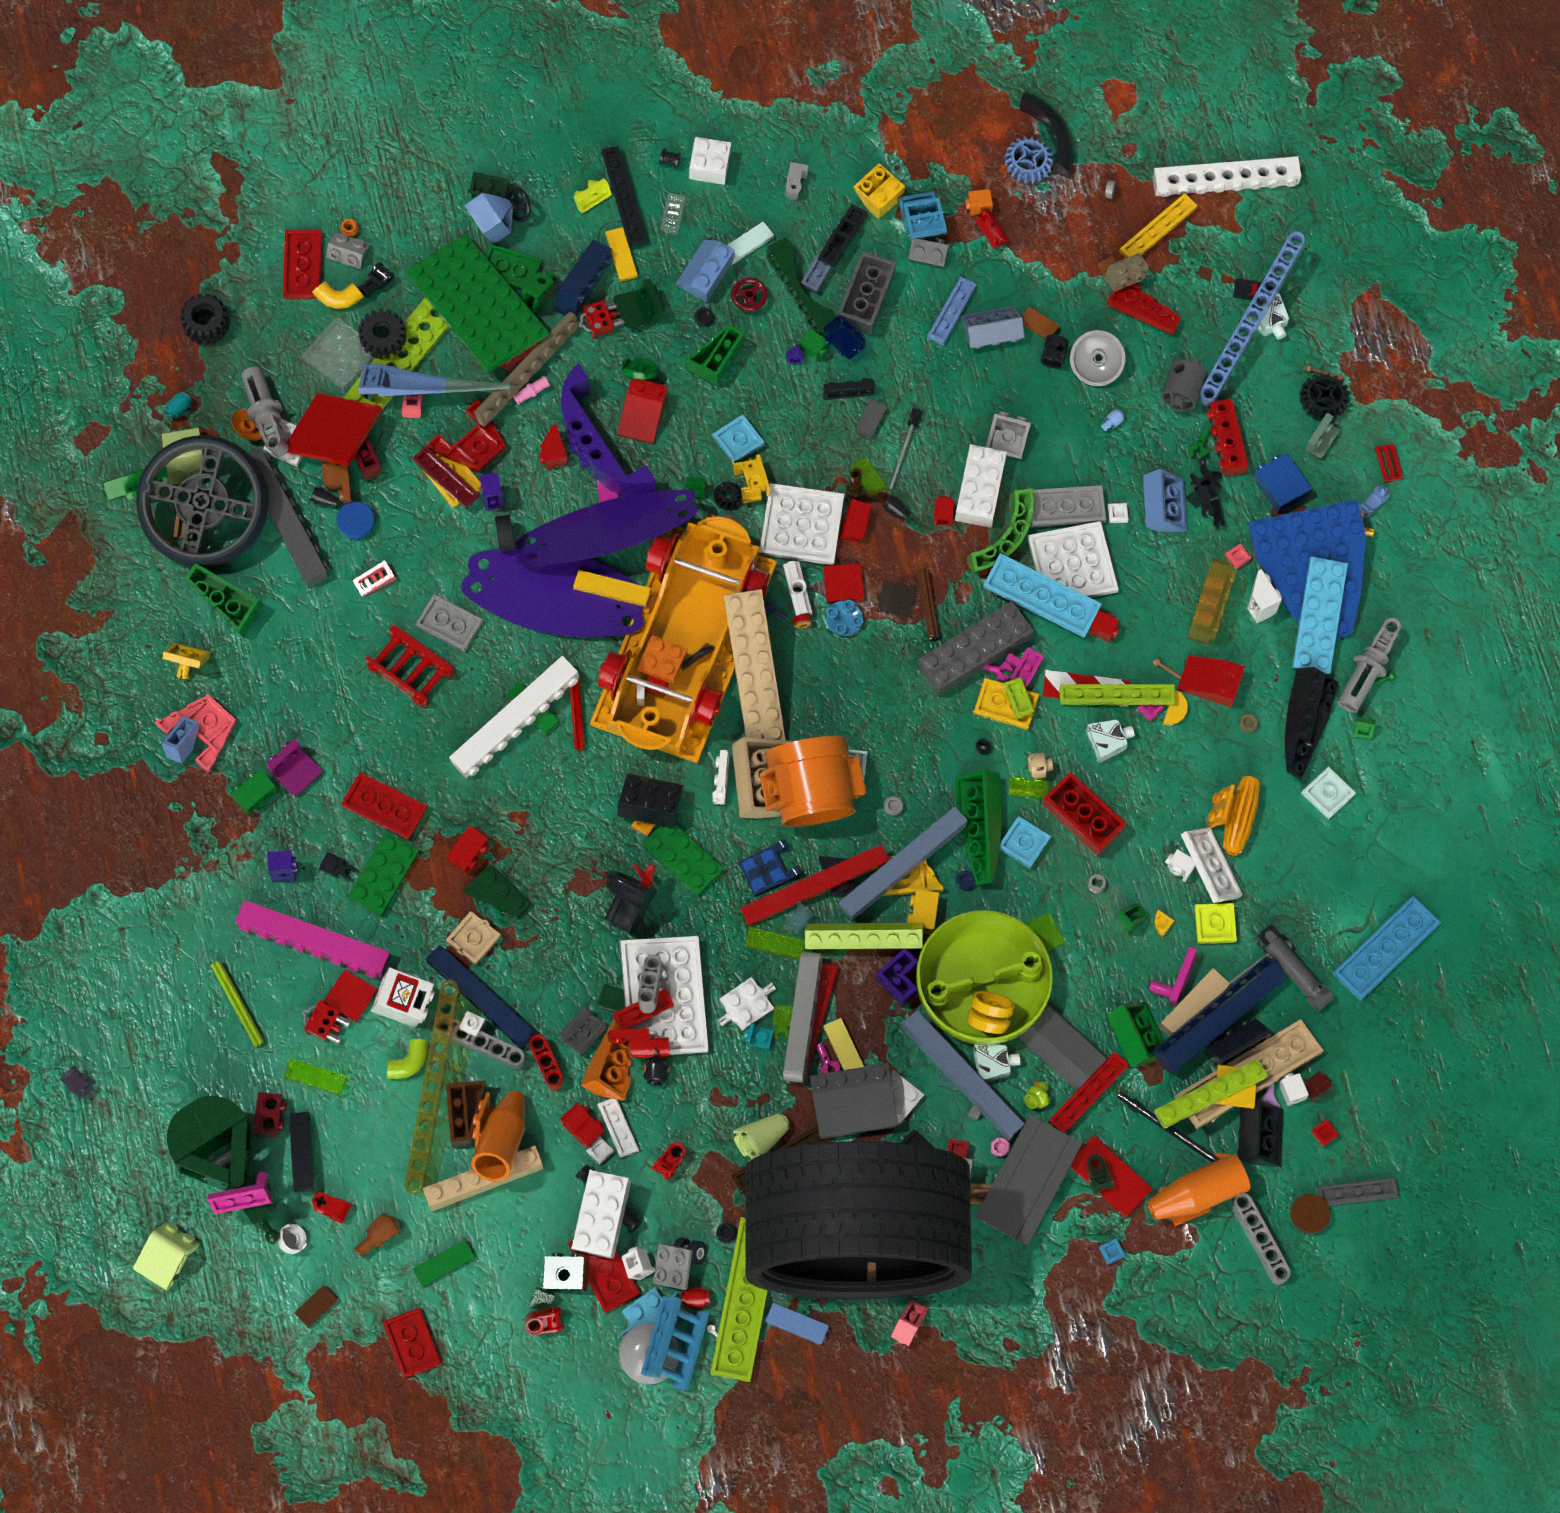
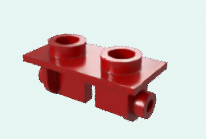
(991, 229)

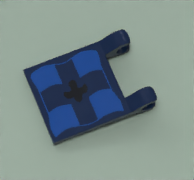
(765, 869)

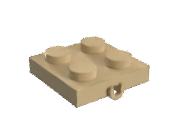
(473, 938)

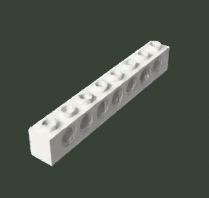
(1216, 171)

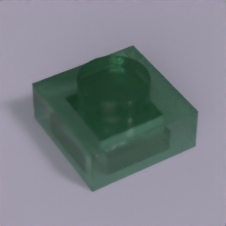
(541, 1299)

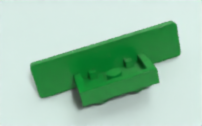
(128, 484)

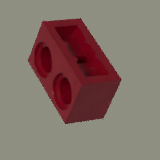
(264, 1114)

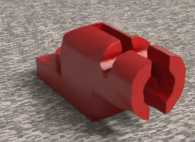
(639, 1042)

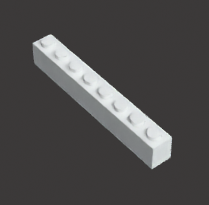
(514, 717)

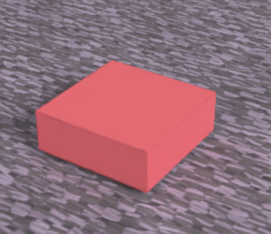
(1238, 556)

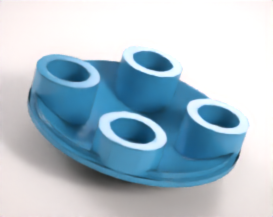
(844, 618)

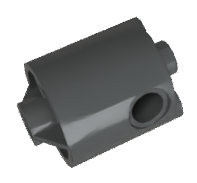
(1183, 384)

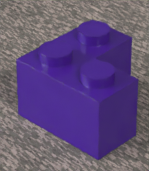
(894, 977)

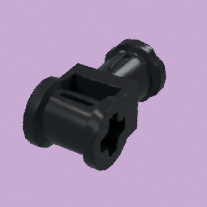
(377, 279)

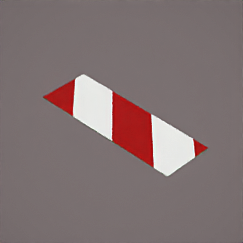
(1054, 679)

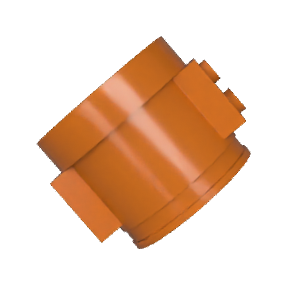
(812, 781)

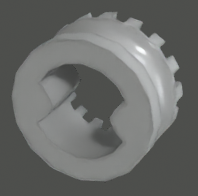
(1098, 878)

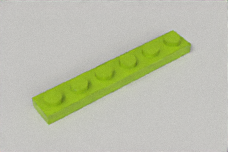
(1117, 694)
(1210, 1093)

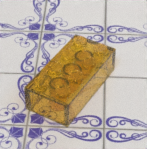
(1212, 602)

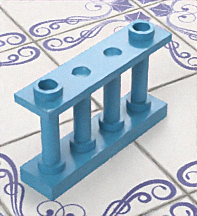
(660, 1341)

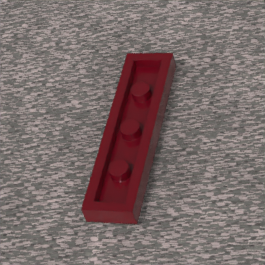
(445, 477)

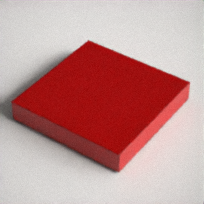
(843, 583)
(350, 996)

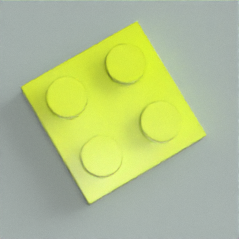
(1215, 923)

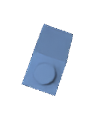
(181, 740)

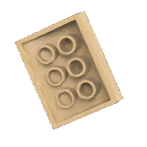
(748, 764)

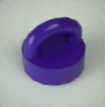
(795, 355)

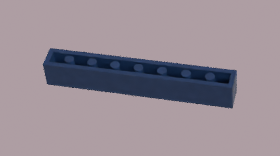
(1219, 1014)

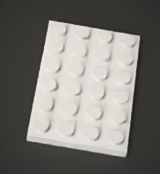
(683, 981)

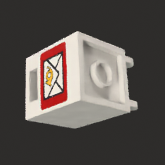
(398, 996)

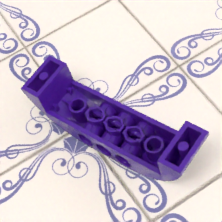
(591, 447)

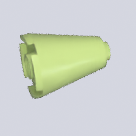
(760, 1135)

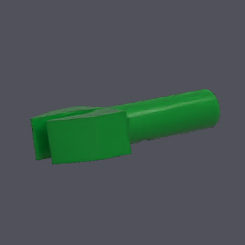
(1200, 445)

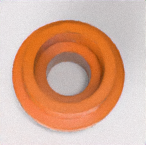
(349, 223)

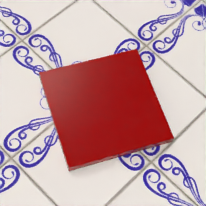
(333, 429)

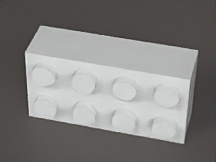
(980, 486)
(601, 1214)

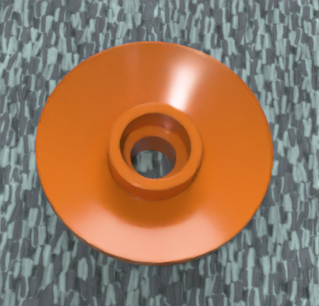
(245, 427)

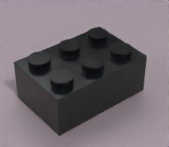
(650, 800)

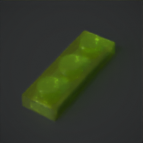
(774, 943)
(315, 1077)

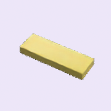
(842, 1045)

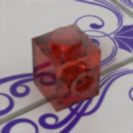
(1318, 1086)

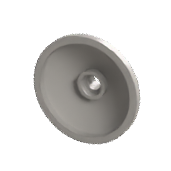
(1084, 360)
(634, 1350)

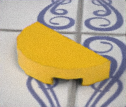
(1177, 711)

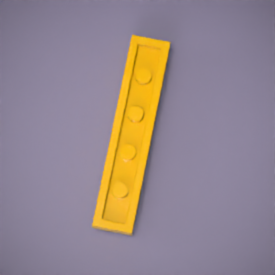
(1159, 227)

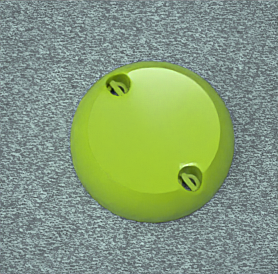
(988, 955)

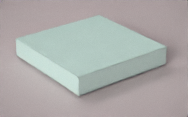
(1328, 793)

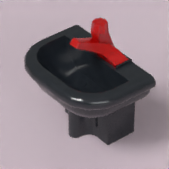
(630, 897)

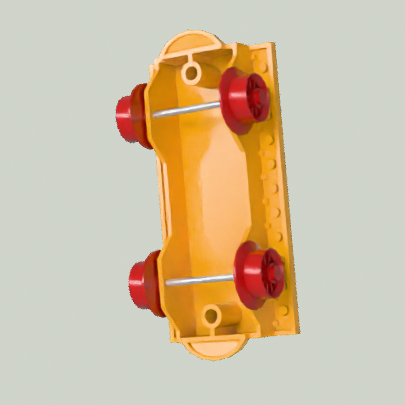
(687, 608)

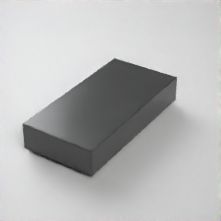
(871, 418)

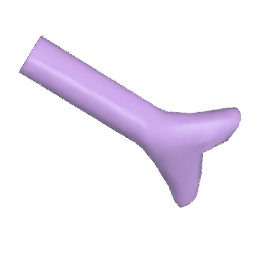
(1269, 1096)

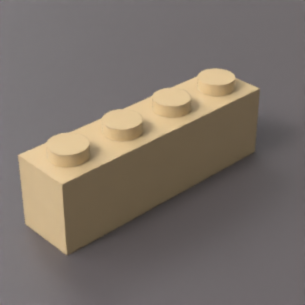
(1204, 992)

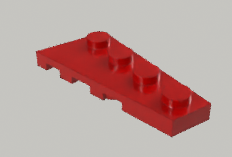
(1144, 307)

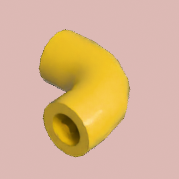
(335, 298)

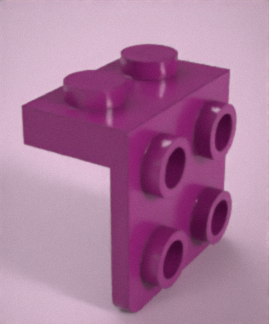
(293, 768)

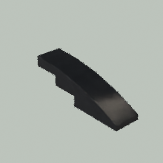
(843, 236)
(301, 1152)

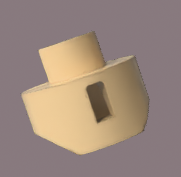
(1039, 765)

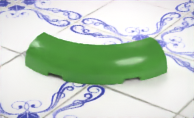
(1019, 522)

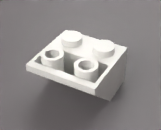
(1264, 598)

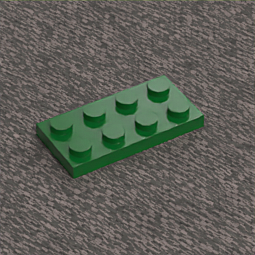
(683, 858)
(383, 874)

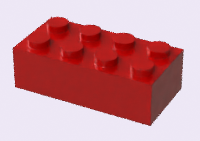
(1084, 814)

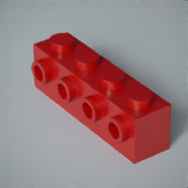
(1227, 437)

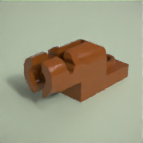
(337, 478)

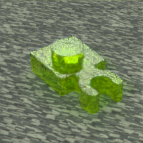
(782, 1019)

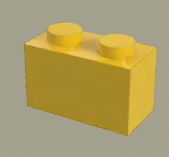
(924, 909)

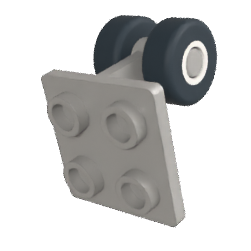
(674, 1262)

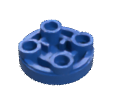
(355, 520)

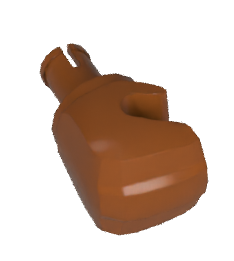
(378, 1231)

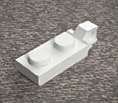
(721, 778)

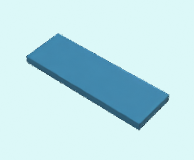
(1386, 948)

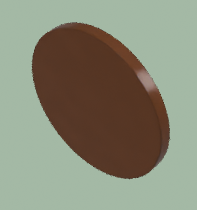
(1310, 1213)

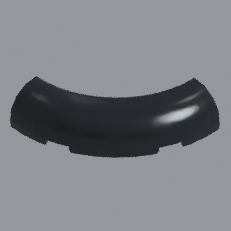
(1056, 128)

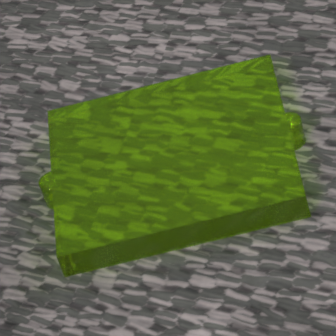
(1047, 931)

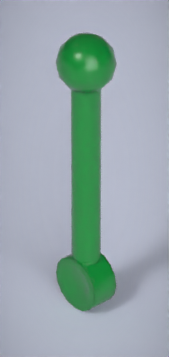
(1391, 675)

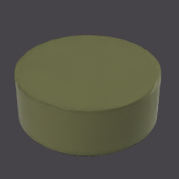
(1248, 723)

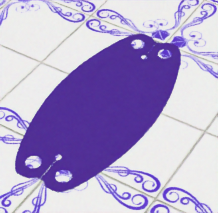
(606, 527)
(545, 597)

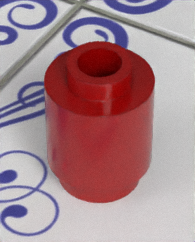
(695, 1297)

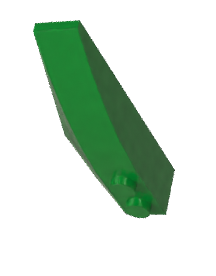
(981, 805)

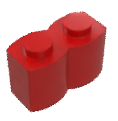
(582, 1125)

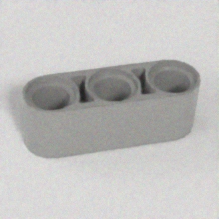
(650, 991)

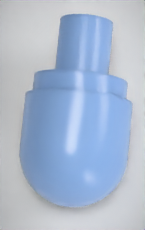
(1113, 419)

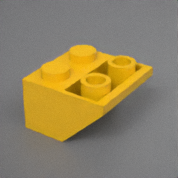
(879, 190)

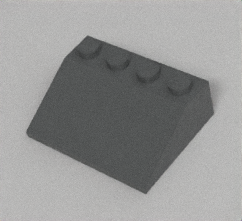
(854, 1100)

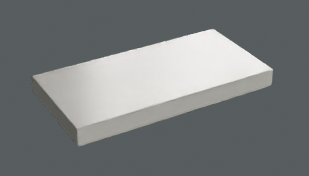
(1211, 865)

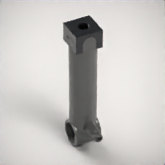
(1316, 993)

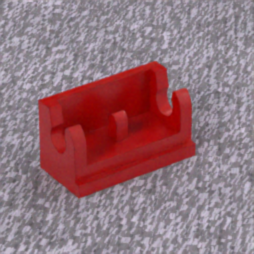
(855, 521)

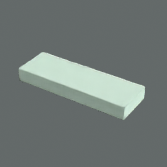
(751, 241)

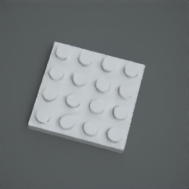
(801, 524)
(1075, 558)

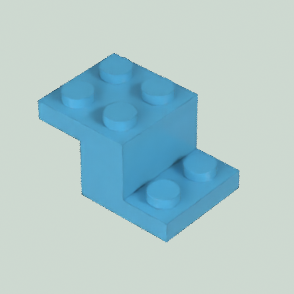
(922, 215)

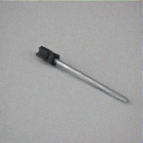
(915, 416)

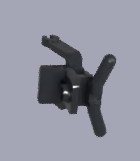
(1207, 493)

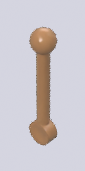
(1309, 368)
(1157, 662)

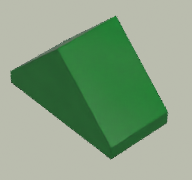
(1131, 918)

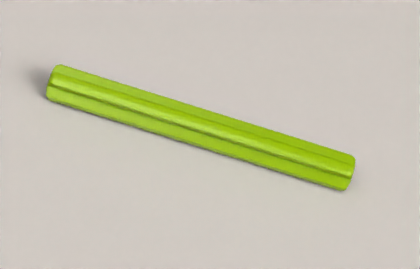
(237, 1003)

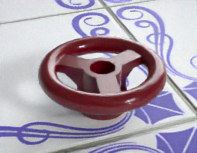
(749, 302)

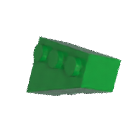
(716, 356)

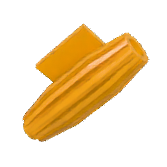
(1236, 813)

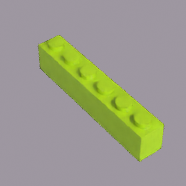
(864, 935)

